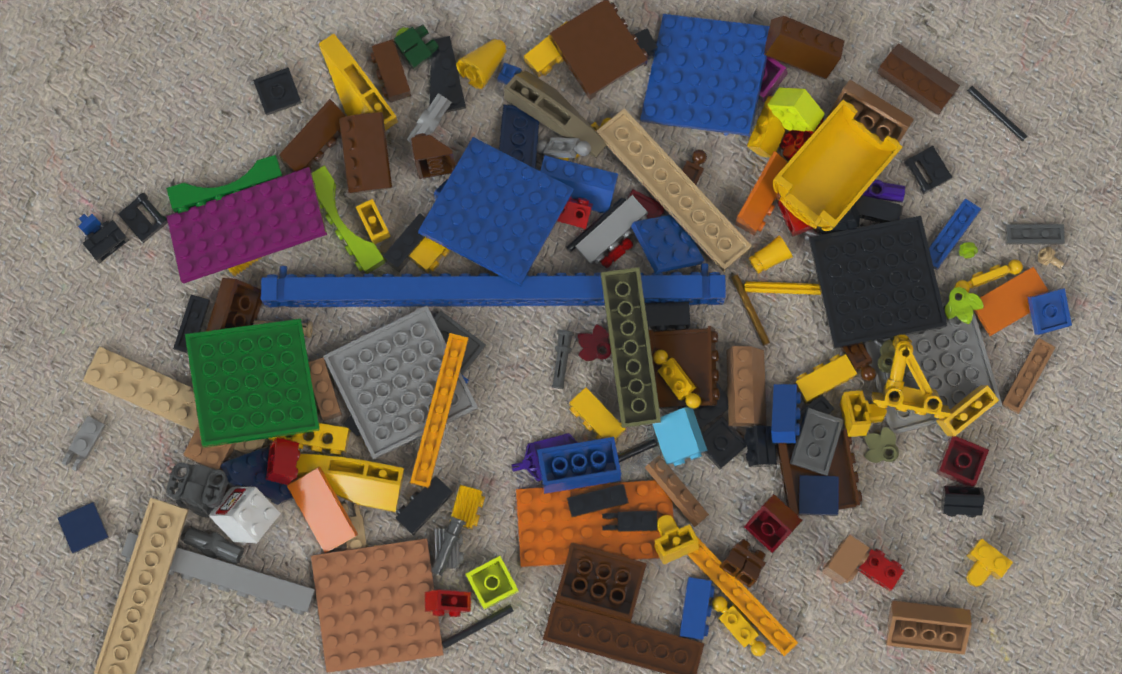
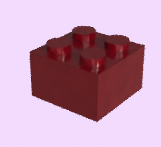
(962, 461)
(773, 523)

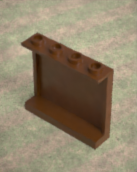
(598, 47)
(697, 357)
(840, 466)

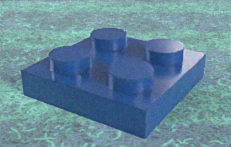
(1049, 311)

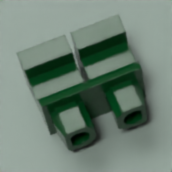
(413, 47)

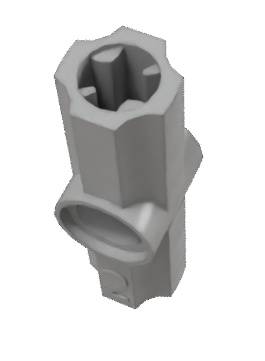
(431, 117)

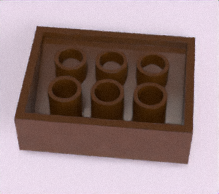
(600, 582)

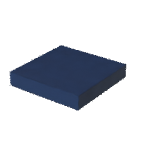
(818, 495)
(83, 527)

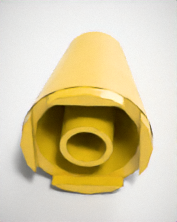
(481, 63)

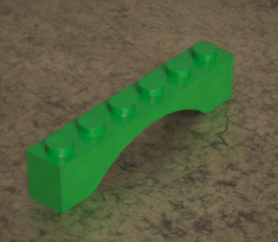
(187, 196)

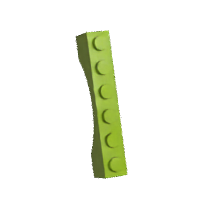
(365, 252)

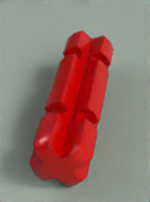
(615, 254)

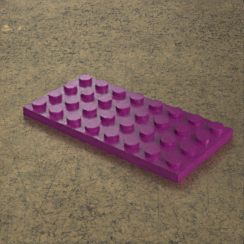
(246, 225)

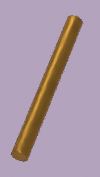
(750, 309)

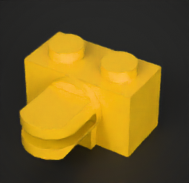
(859, 413)
(674, 541)
(987, 562)

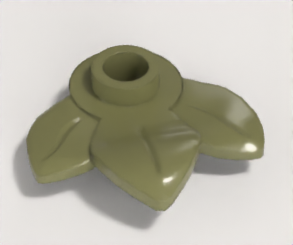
(887, 353)
(879, 444)

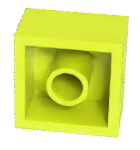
(796, 109)
(492, 582)

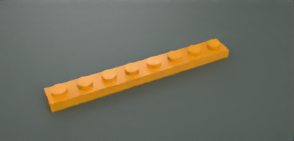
(439, 410)
(743, 600)

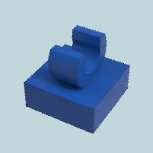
(507, 73)
(89, 224)

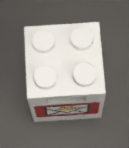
(244, 514)

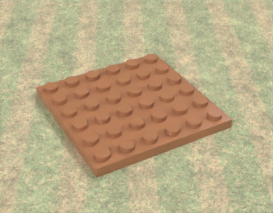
(376, 605)

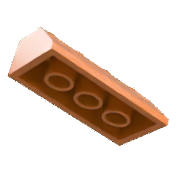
(761, 197)

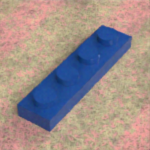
(953, 232)

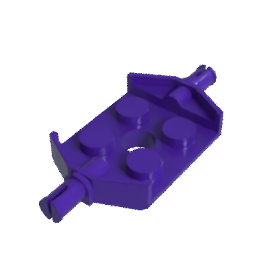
(531, 460)

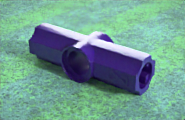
(888, 191)

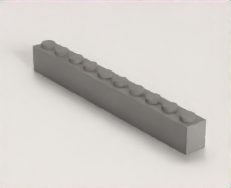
(234, 577)

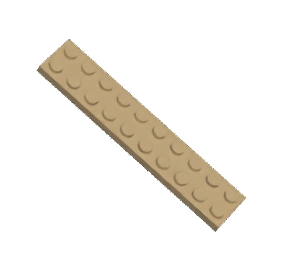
(674, 190)
(150, 391)
(142, 588)

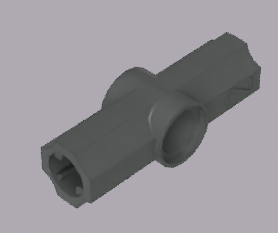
(213, 545)

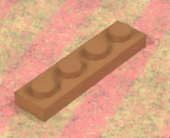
(1028, 375)
(676, 491)

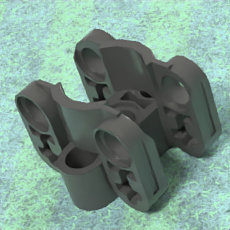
(198, 488)

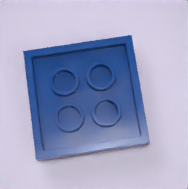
(666, 244)

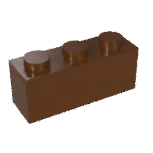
(390, 71)

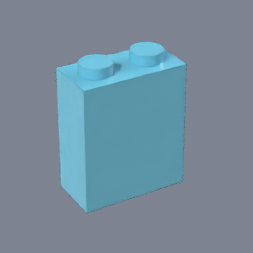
(680, 436)

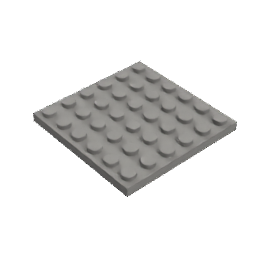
(952, 363)
(392, 380)

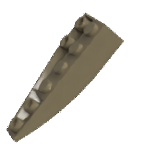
(551, 109)

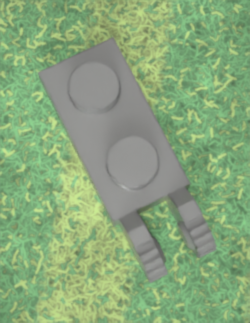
(84, 442)

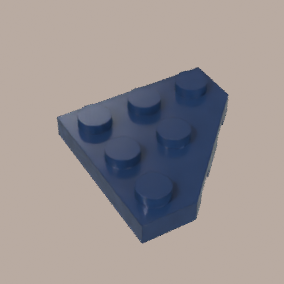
(251, 471)

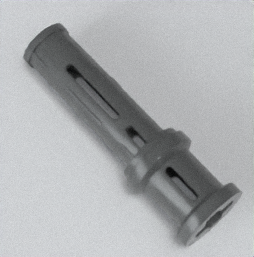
(562, 349)
(451, 536)

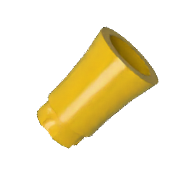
(770, 255)

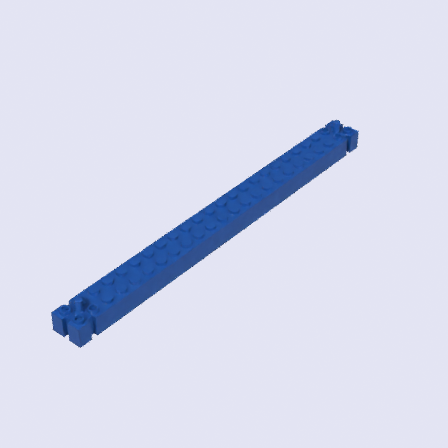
(479, 290)

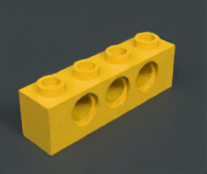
(338, 445)

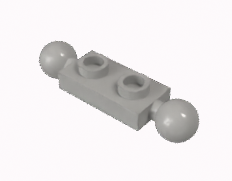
(563, 147)

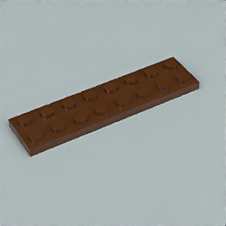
(622, 641)

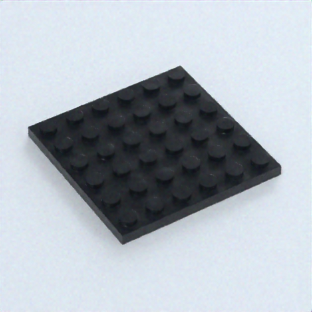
(877, 282)

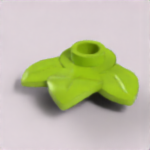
(963, 308)

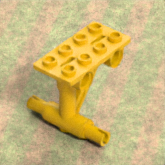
(909, 397)

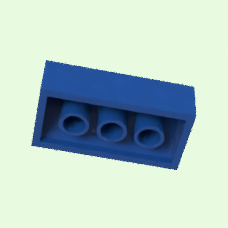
(588, 182)
(579, 465)

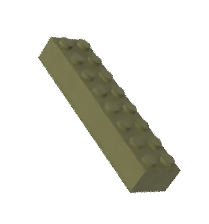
(630, 347)

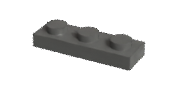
(1035, 234)

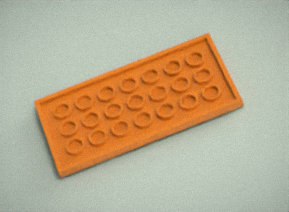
(549, 528)

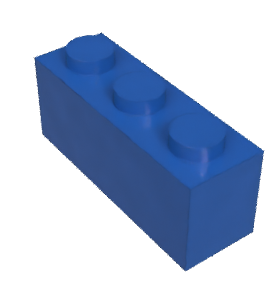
(785, 413)
(696, 609)

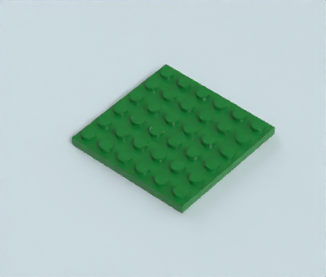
(251, 383)

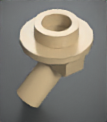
(1046, 256)

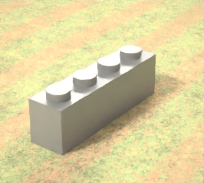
(611, 230)

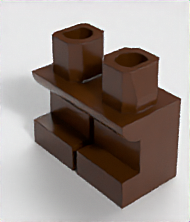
(744, 563)

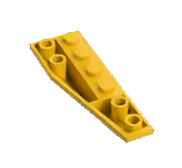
(352, 84)
(357, 480)

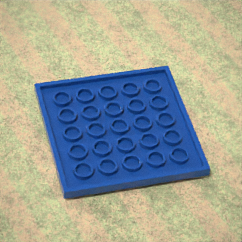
(706, 75)
(496, 211)

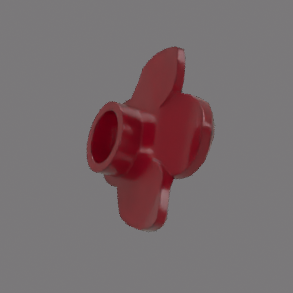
(592, 343)

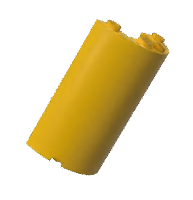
(833, 169)

